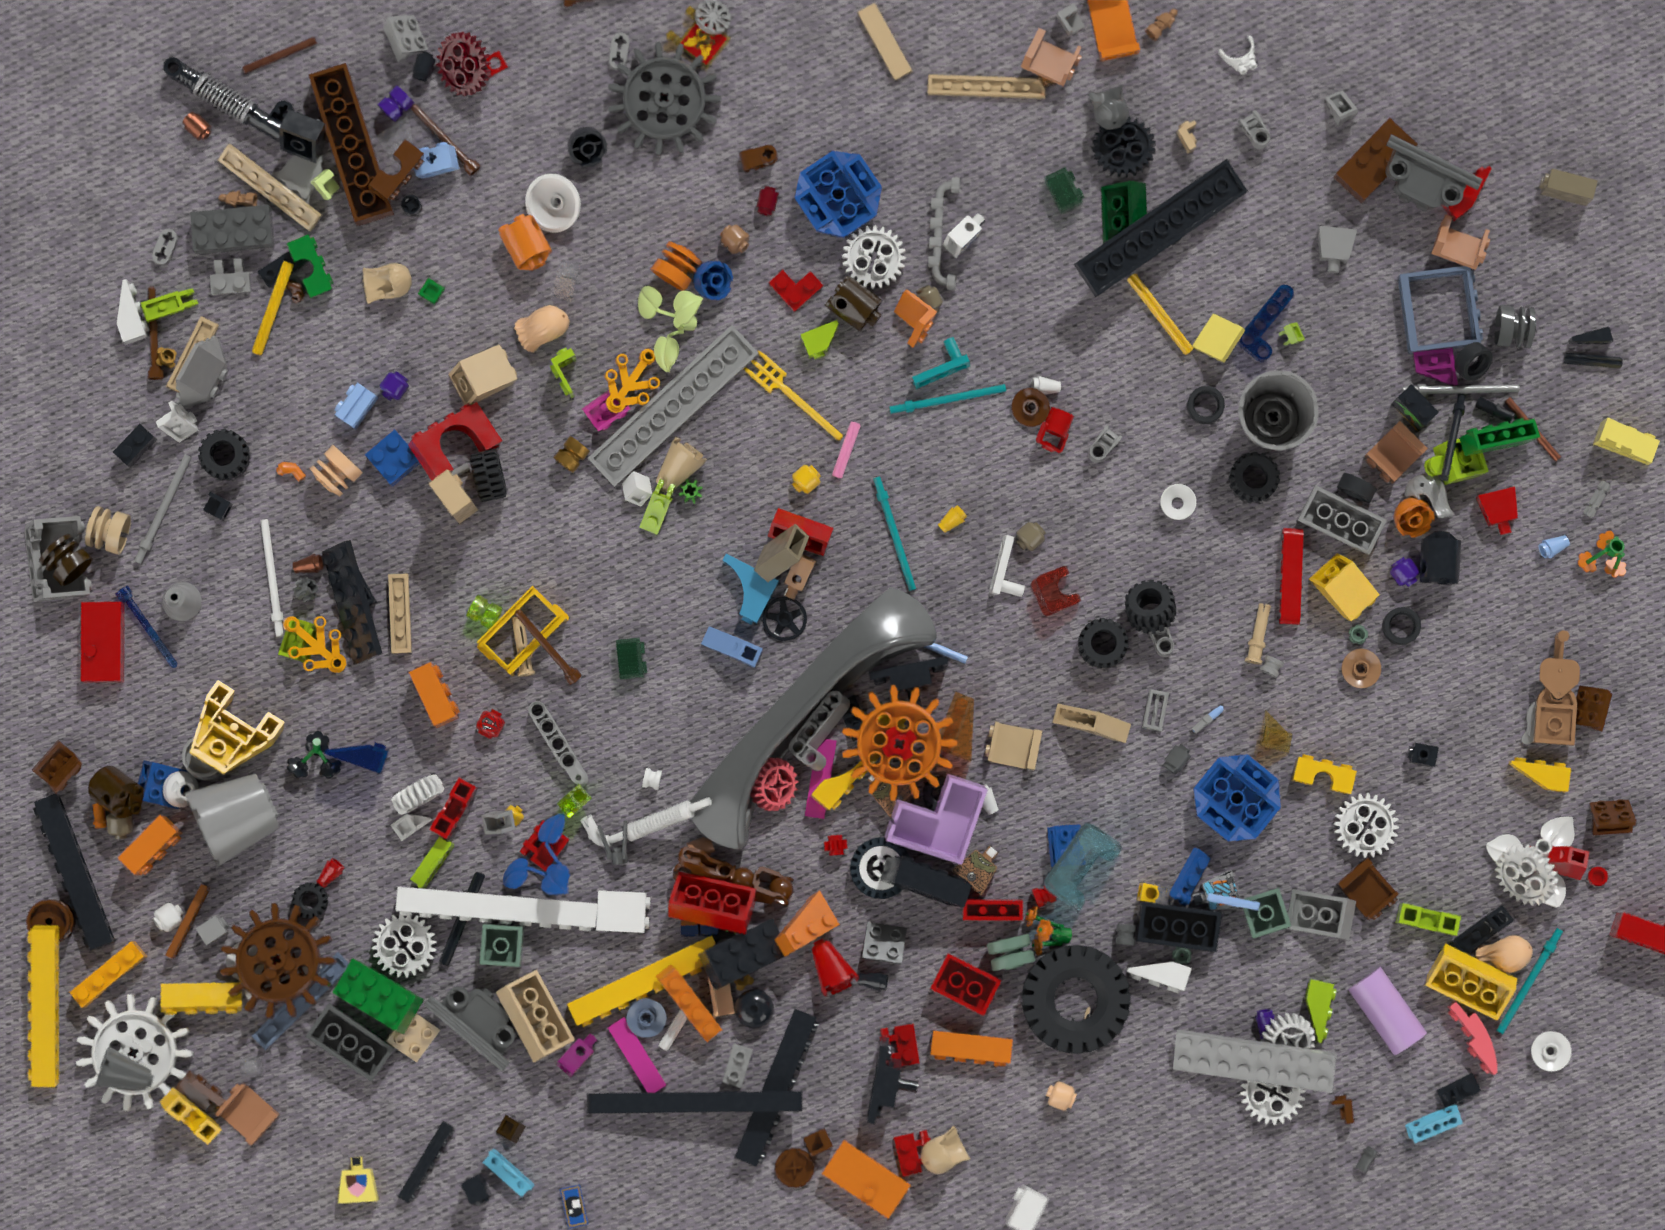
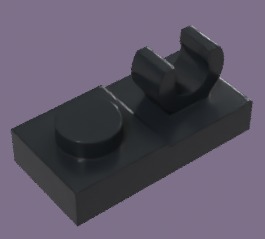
(1458, 1090)

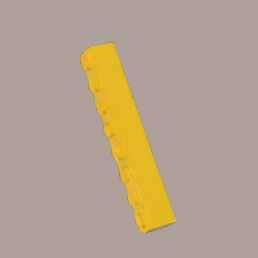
(636, 984)
(44, 1006)

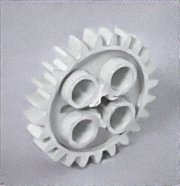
(890, 262)
(1381, 835)
(1533, 884)
(389, 956)
(1264, 1108)

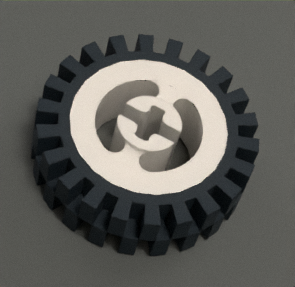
(879, 848)

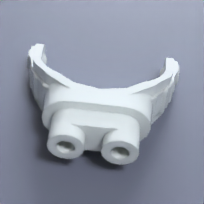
(1243, 63)

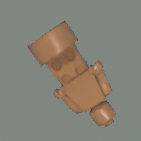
(1165, 20)
(236, 198)

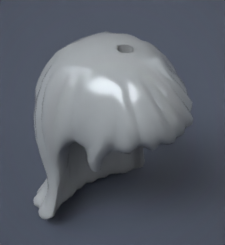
(1434, 489)

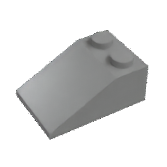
(1321, 914)

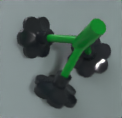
(316, 744)

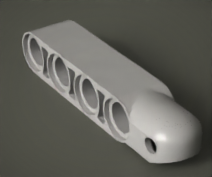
(574, 770)

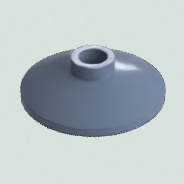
(650, 1026)

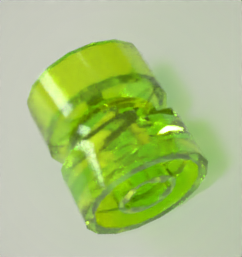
(490, 615)

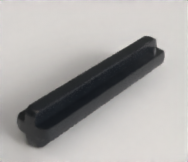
(1593, 360)

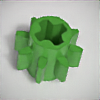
(685, 489)

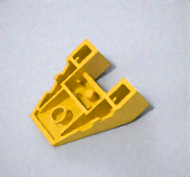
(225, 739)

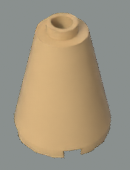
(679, 464)

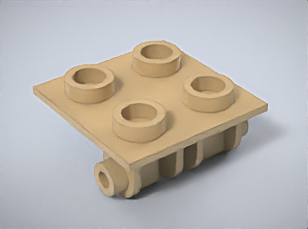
(416, 1038)

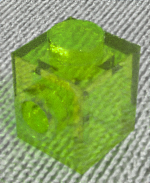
(574, 800)

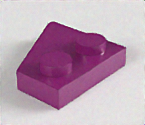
(1436, 365)

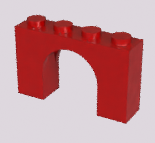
(470, 421)

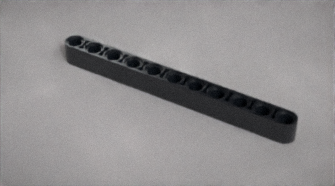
(695, 1102)

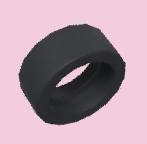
(1479, 367)
(1205, 390)
(1356, 487)
(1399, 611)

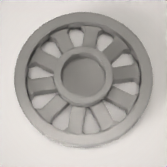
(712, 16)

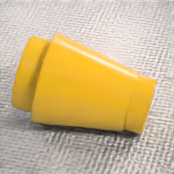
(953, 518)

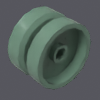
(1010, 952)

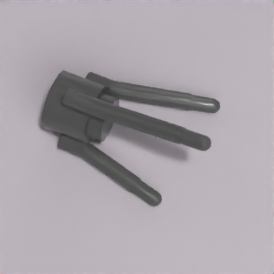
(619, 854)

